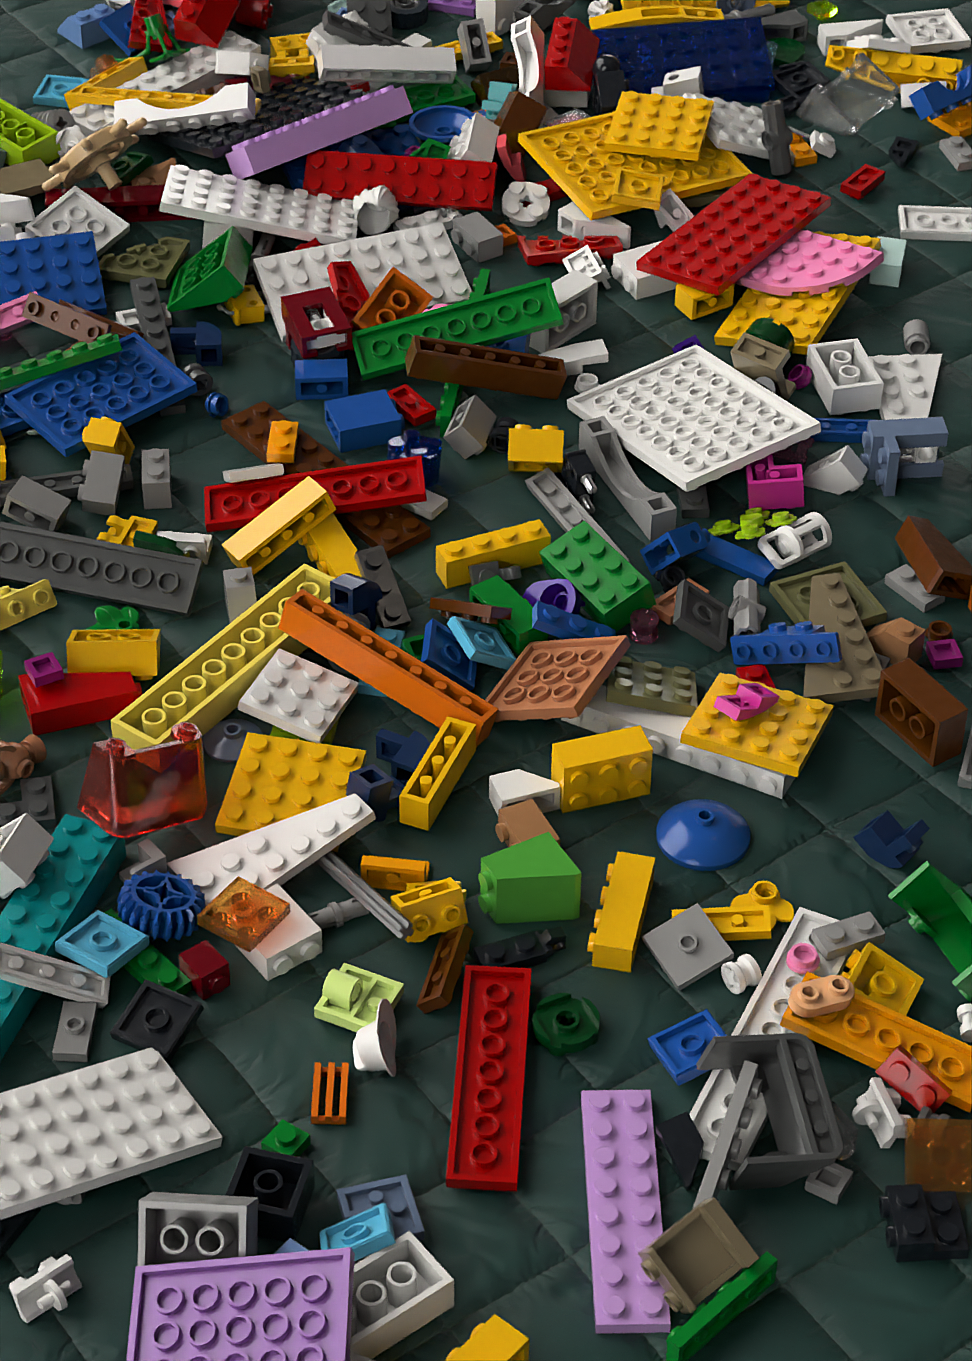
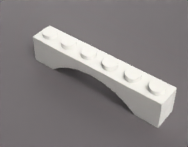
(529, 52)
(229, 105)

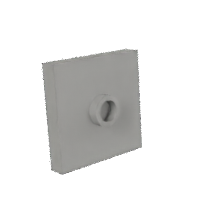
(688, 947)

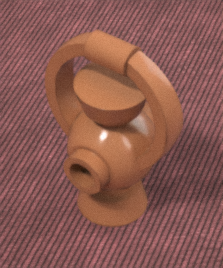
(19, 759)

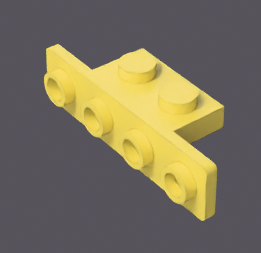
(25, 602)

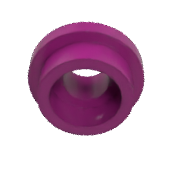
(800, 375)

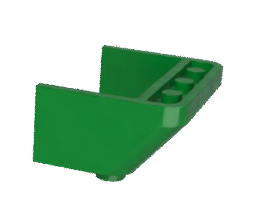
(942, 912)

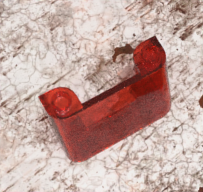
(145, 787)

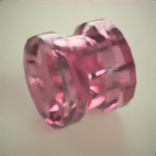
(644, 626)

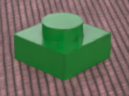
(286, 1139)

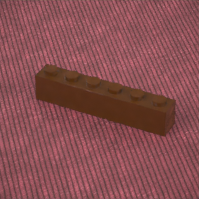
(485, 367)

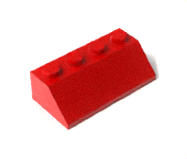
(204, 20)
(570, 56)

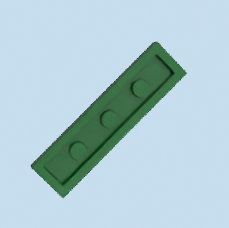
(155, 967)
(729, 1302)

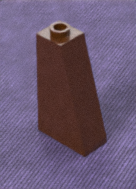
(934, 559)

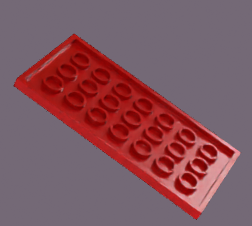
(733, 234)

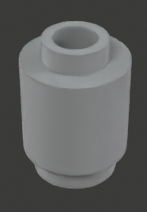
(916, 337)

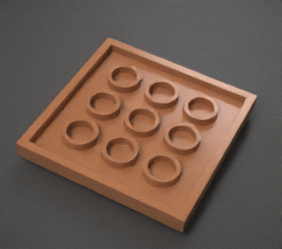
(556, 677)

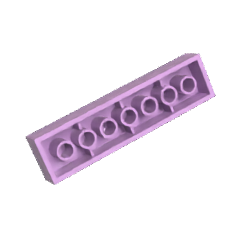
(318, 131)

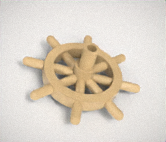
(95, 156)

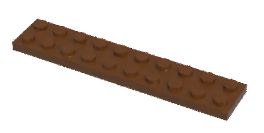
(384, 526)

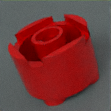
(254, 13)

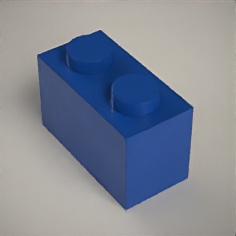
(321, 379)

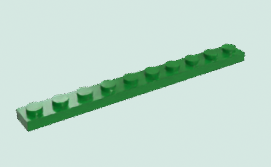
(452, 391)

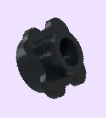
(672, 572)

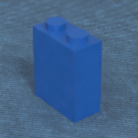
(363, 420)

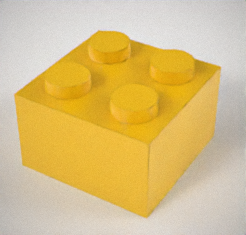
(535, 448)

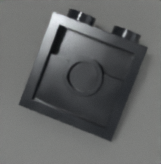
(923, 1224)

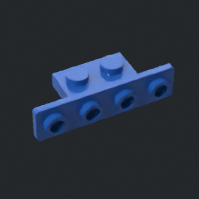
(787, 645)

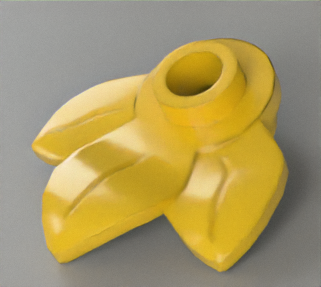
(766, 893)

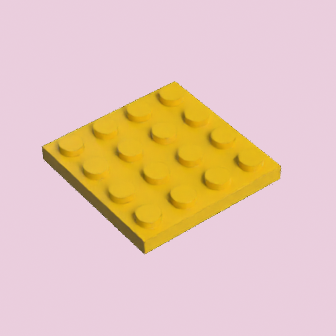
(659, 125)
(773, 739)
(283, 779)

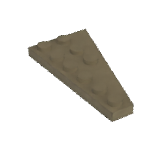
(859, 670)

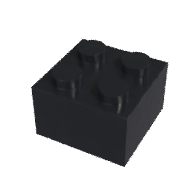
(282, 1189)

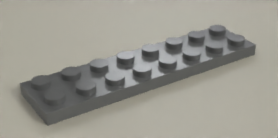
(99, 569)

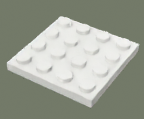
(736, 127)

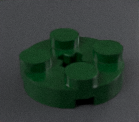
(561, 1038)

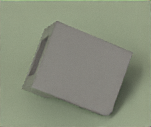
(149, 860)

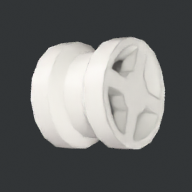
(741, 973)

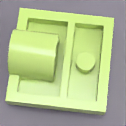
(353, 997)

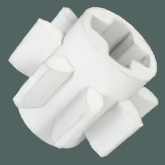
(599, 8)

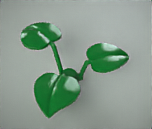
(156, 28)

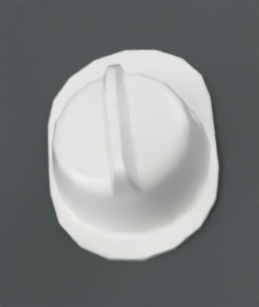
(376, 1042)

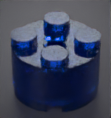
(414, 444)

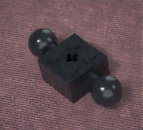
(608, 84)

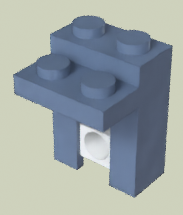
(903, 450)

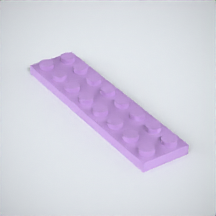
(622, 1210)

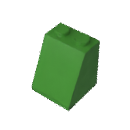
(530, 883)

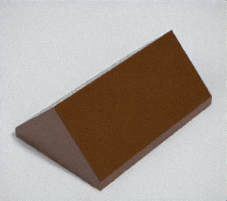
(518, 116)

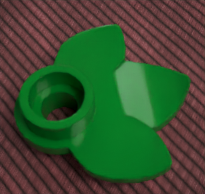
(111, 618)

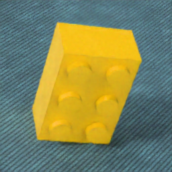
(602, 768)

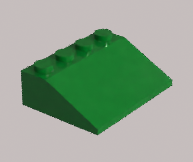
(212, 273)

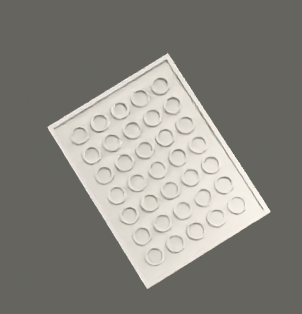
(695, 417)

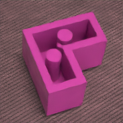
(774, 485)

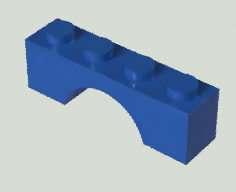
(935, 98)

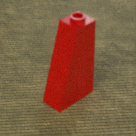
(77, 699)

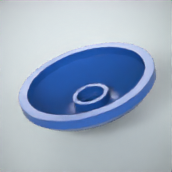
(439, 122)
(703, 835)

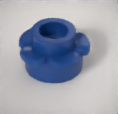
(217, 404)

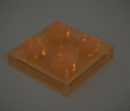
(243, 914)
(939, 1154)

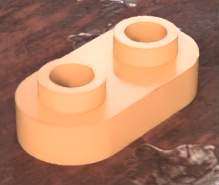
(826, 993)

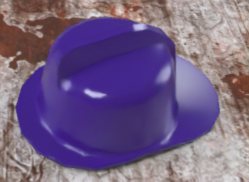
(556, 593)

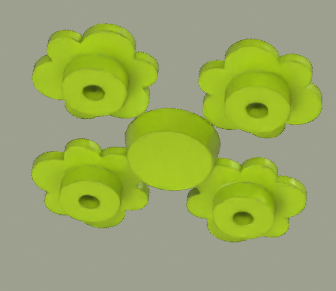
(751, 522)

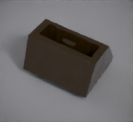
(481, 83)

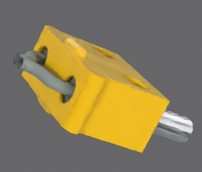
(246, 307)

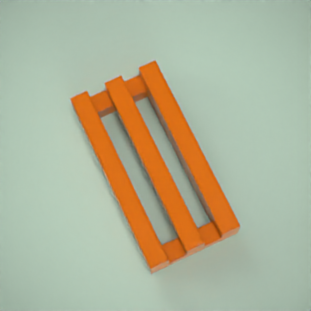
(329, 1072)

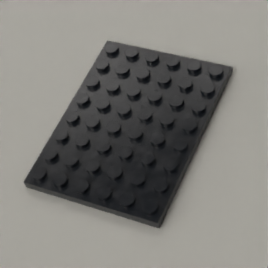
(278, 108)

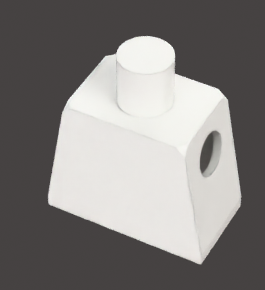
(681, 81)

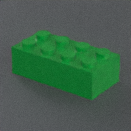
(599, 574)

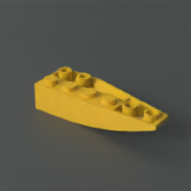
(654, 16)
(899, 67)

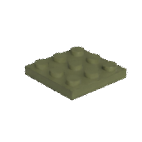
(794, 594)
(652, 687)

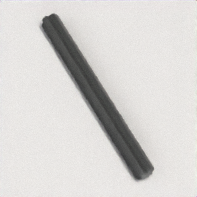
(366, 895)

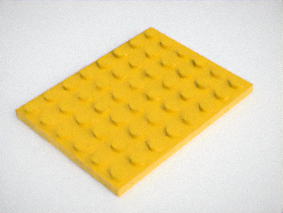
(579, 165)

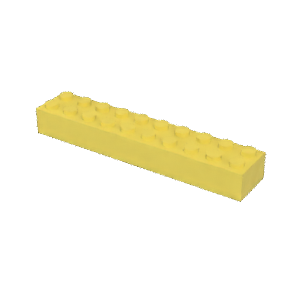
(220, 671)

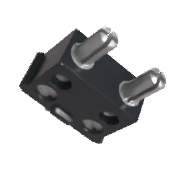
(580, 478)

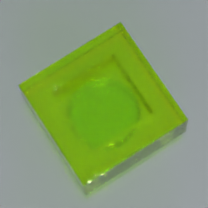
(822, 9)

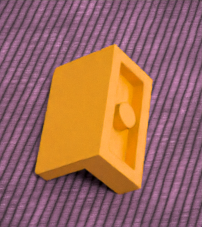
(393, 872)

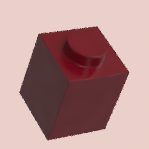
(205, 969)

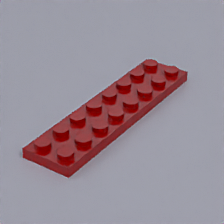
(410, 179)
(349, 488)
(489, 1079)

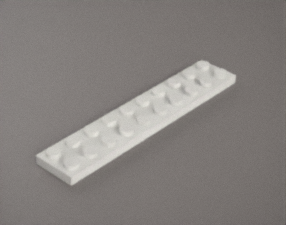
(760, 1017)

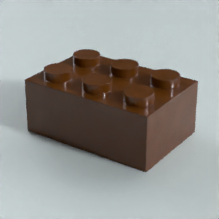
(921, 712)

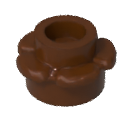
(939, 631)

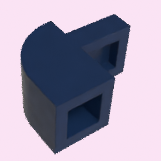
(201, 340)
(355, 595)
(401, 752)
(375, 789)
(888, 842)

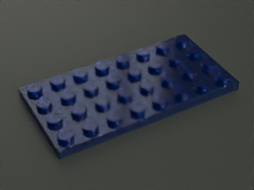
(728, 50)

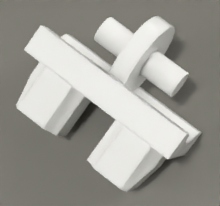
(879, 1111)
(46, 1288)

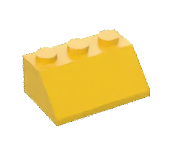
(115, 651)

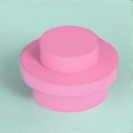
(803, 958)

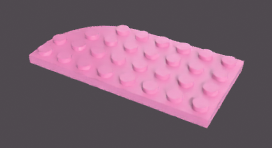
(811, 265)

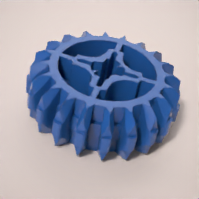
(160, 904)

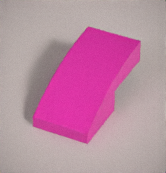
(747, 702)

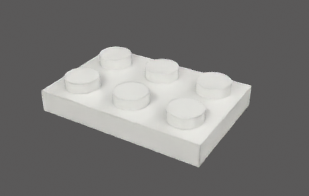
(877, 42)

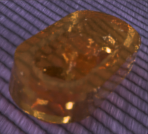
(102, 64)

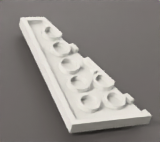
(907, 384)
(276, 850)

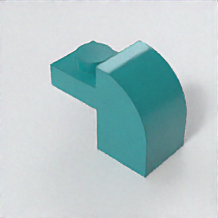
(496, 96)

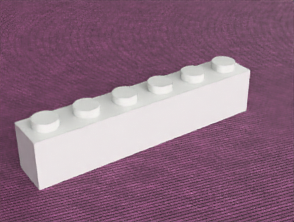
(386, 64)

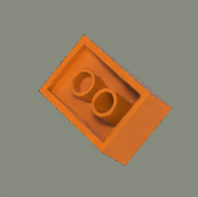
(392, 300)

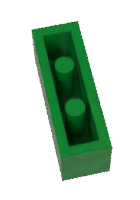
(519, 629)

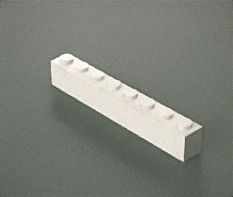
(664, 736)

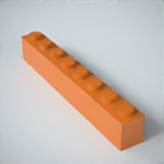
(383, 664)

